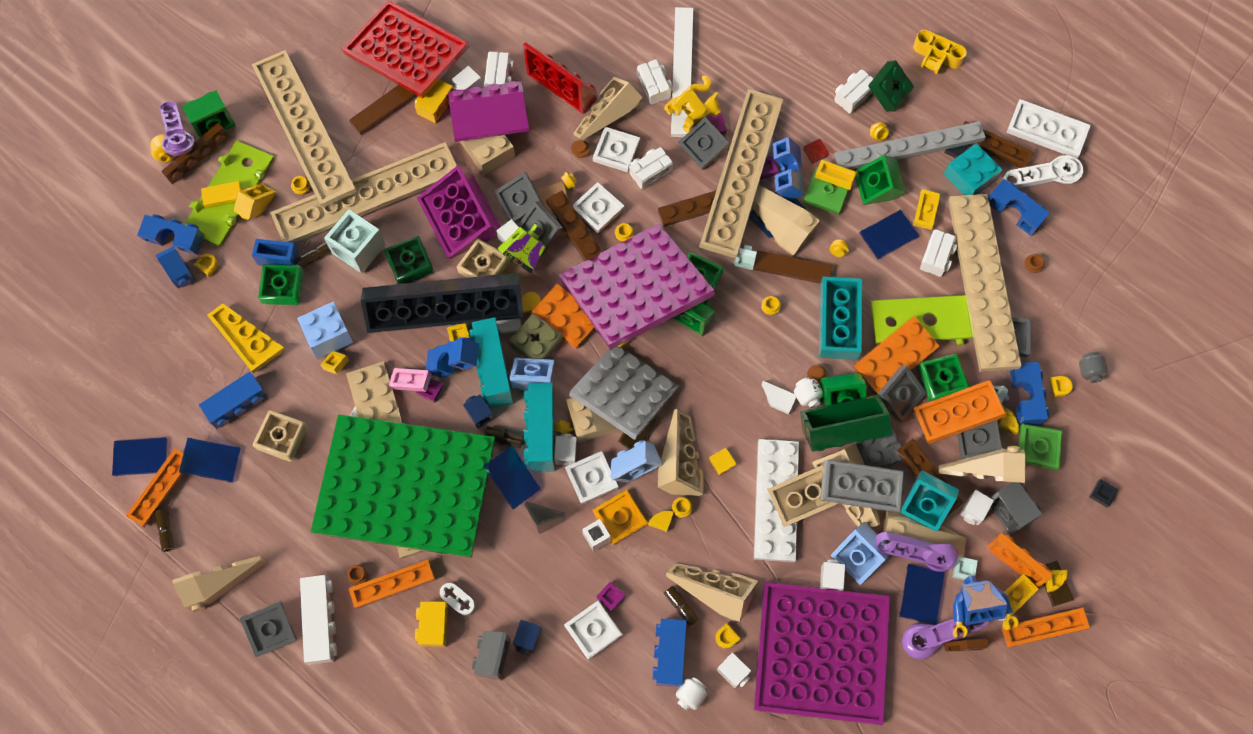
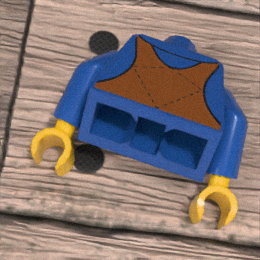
(981, 603)

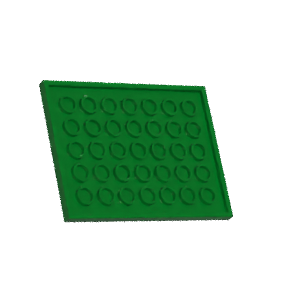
(403, 486)

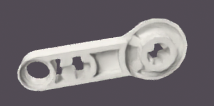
(1048, 172)

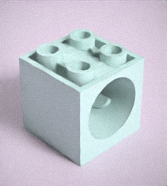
(355, 241)

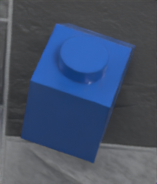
(175, 267)

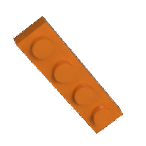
(157, 490)
(391, 584)
(1046, 627)

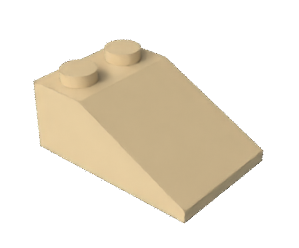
(489, 152)
(586, 423)
(799, 497)

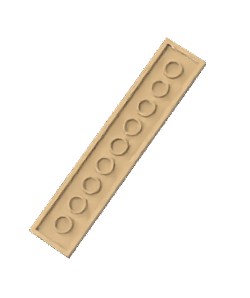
(304, 129)
(741, 174)
(373, 192)
(984, 283)
(376, 401)

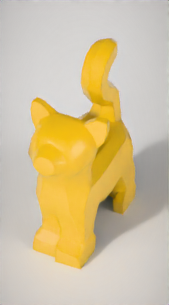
(693, 106)

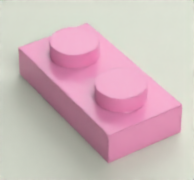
(410, 379)

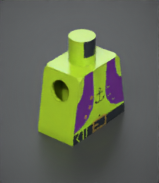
(524, 247)

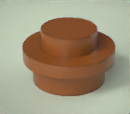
(580, 148)
(1034, 263)
(817, 372)
(357, 574)

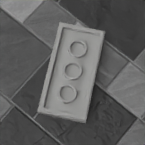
(862, 486)

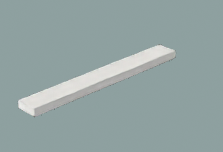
(681, 63)

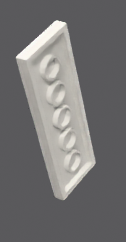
(775, 464)

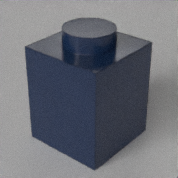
(478, 411)
(526, 637)

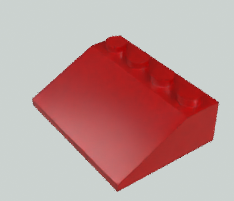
(558, 79)

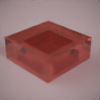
(816, 151)

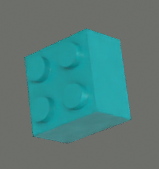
(972, 171)
(929, 501)

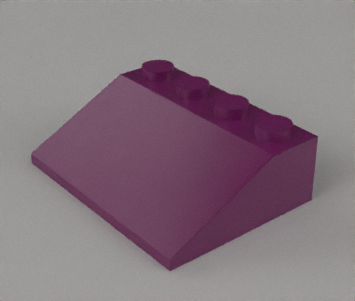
(488, 111)
(458, 211)

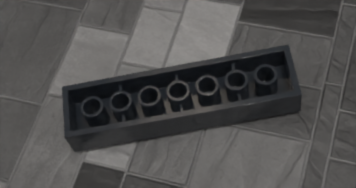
(441, 302)

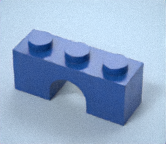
(790, 181)
(1007, 195)
(156, 229)
(457, 354)
(1030, 378)

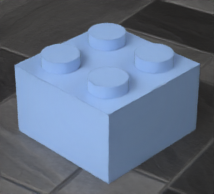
(325, 330)

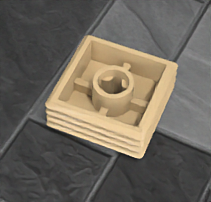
(480, 254)
(274, 425)

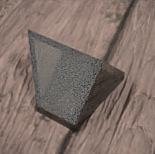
(544, 517)

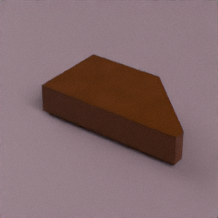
(966, 645)

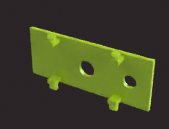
(218, 220)
(950, 313)

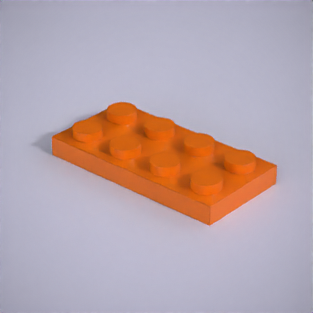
(903, 347)
(959, 412)

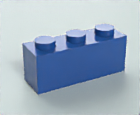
(233, 400)
(670, 652)

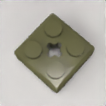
(534, 328)

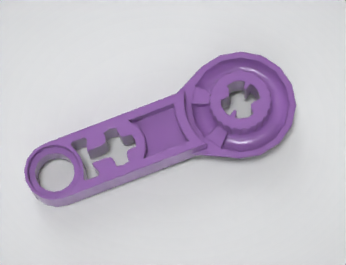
(176, 140)
(937, 556)
(934, 637)

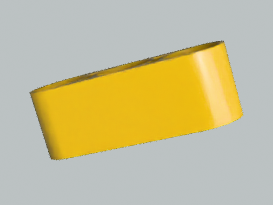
(934, 57)

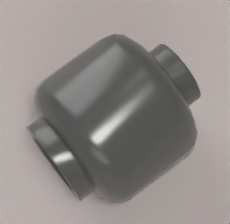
(1093, 367)

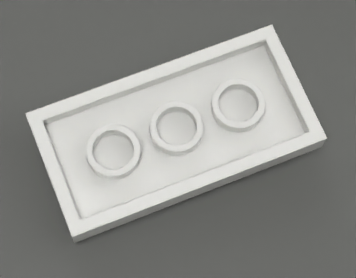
(1048, 128)

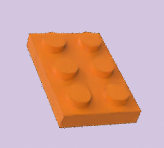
(564, 315)
(1019, 559)

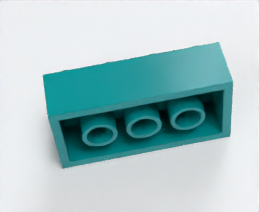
(840, 318)
(491, 363)
(541, 426)

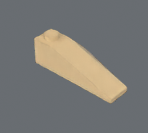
(616, 100)
(784, 219)
(1003, 464)
(680, 469)
(858, 514)
(906, 526)
(200, 589)
(722, 593)

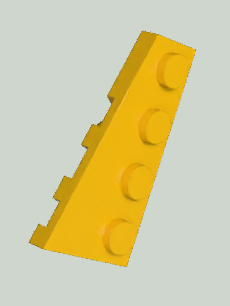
(250, 343)

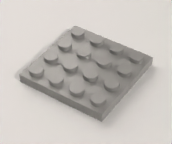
(624, 391)

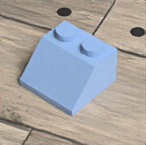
(531, 371)
(635, 462)
(860, 553)

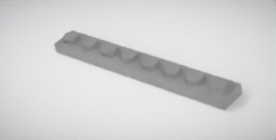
(912, 145)

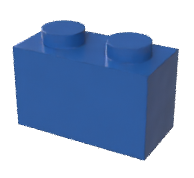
(274, 252)

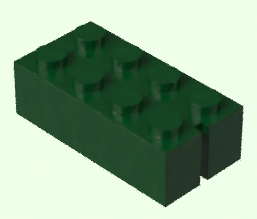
(845, 423)

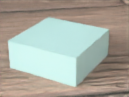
(964, 568)

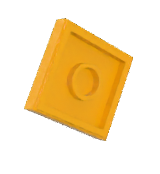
(620, 516)

